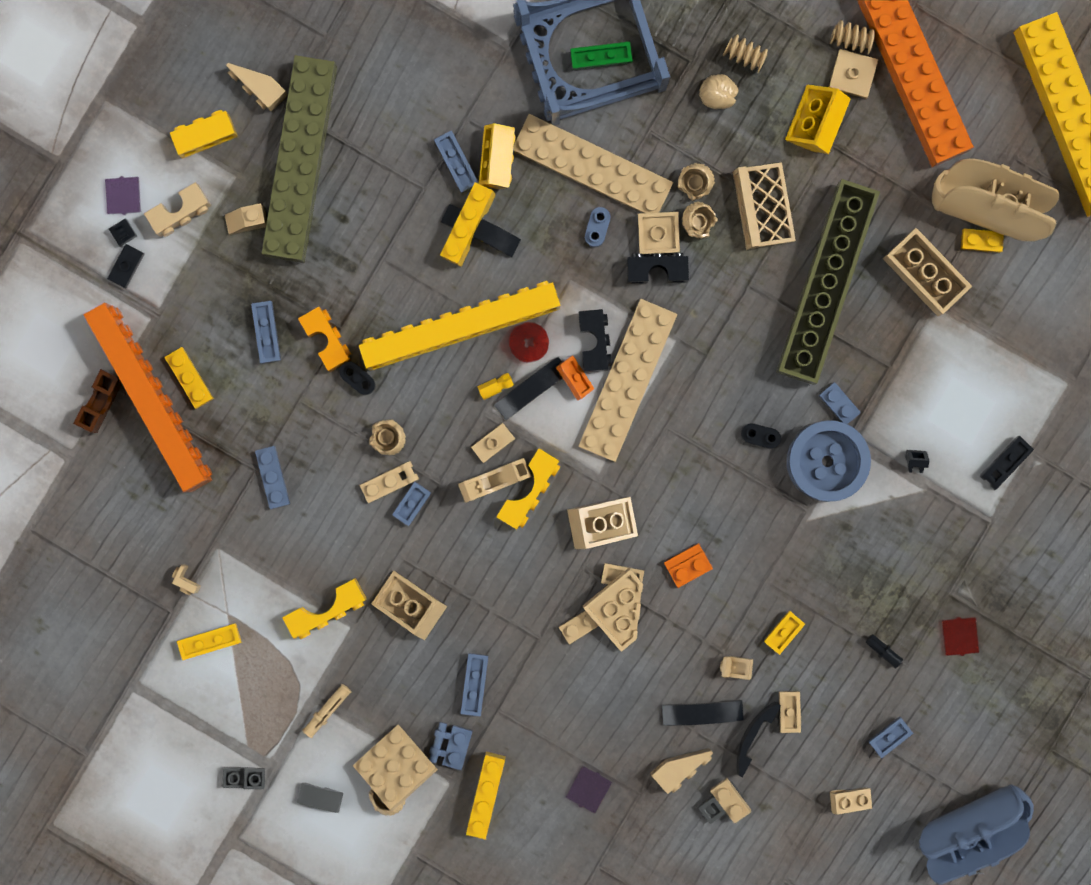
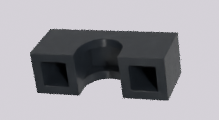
(675, 266)
(594, 322)

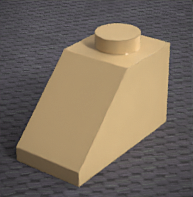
(246, 219)

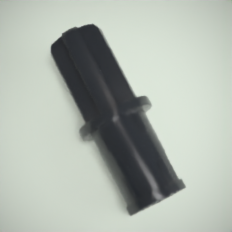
(884, 651)

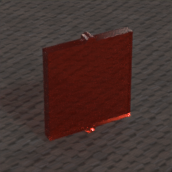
(960, 636)

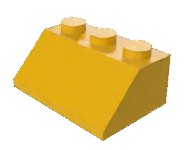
(818, 118)

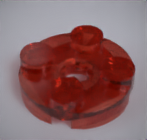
(527, 331)

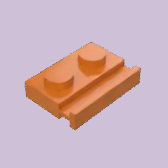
(688, 565)

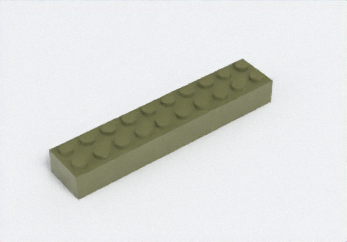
(299, 159)
(828, 282)

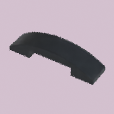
(486, 232)
(529, 389)
(702, 713)
(767, 714)

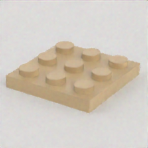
(395, 767)

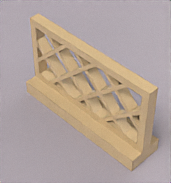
(747, 208)

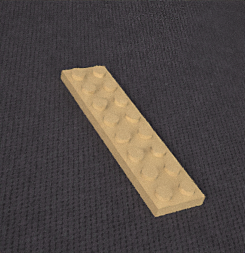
(591, 166)
(627, 380)

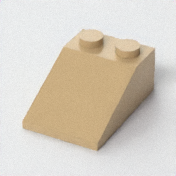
(602, 523)
(409, 605)

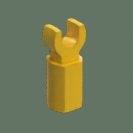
(495, 386)

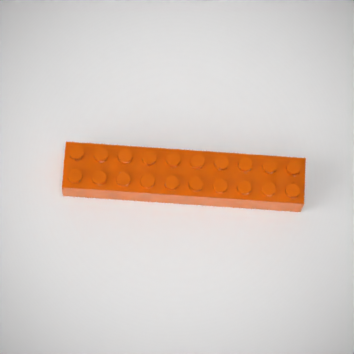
(917, 79)
(148, 397)

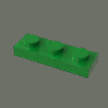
(601, 55)

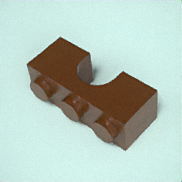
(94, 412)

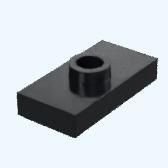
(125, 266)

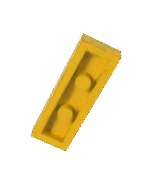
(189, 378)
(209, 641)

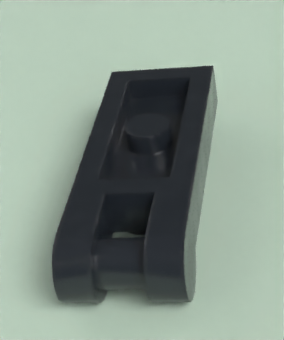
(1007, 462)

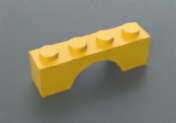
(460, 238)
(515, 511)
(347, 596)
(485, 795)

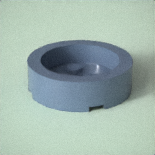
(849, 464)

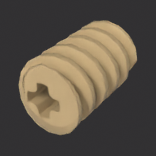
(853, 36)
(745, 53)

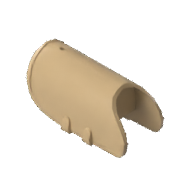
(996, 199)

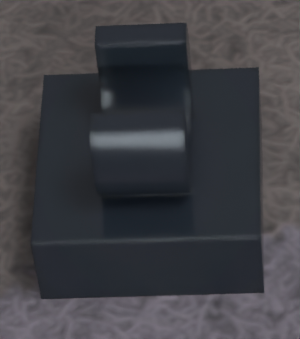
(122, 232)
(917, 459)

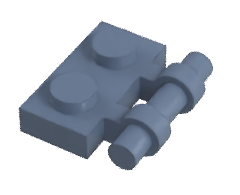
(457, 745)

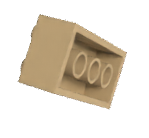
(927, 272)

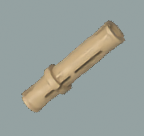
(326, 711)

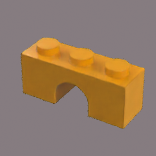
(318, 322)

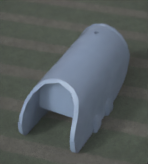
(977, 834)

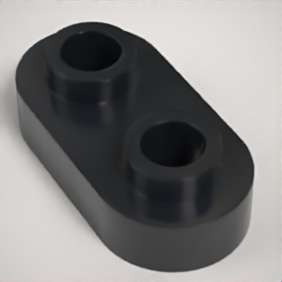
(357, 378)
(761, 435)

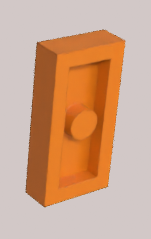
(575, 377)

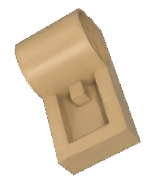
(850, 800)

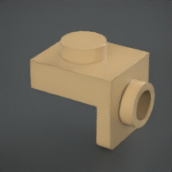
(187, 586)
(736, 667)

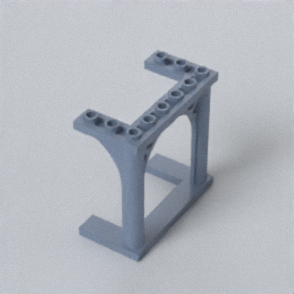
(533, 14)

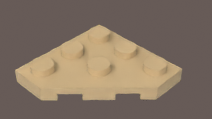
(618, 608)

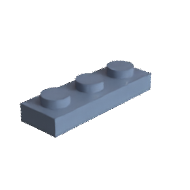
(456, 161)
(266, 332)
(272, 477)
(474, 684)

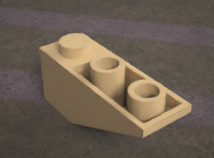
(264, 87)
(674, 770)

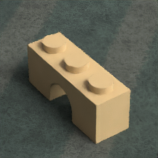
(194, 204)

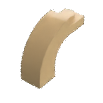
(494, 480)

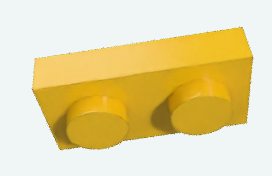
(981, 240)
(784, 632)

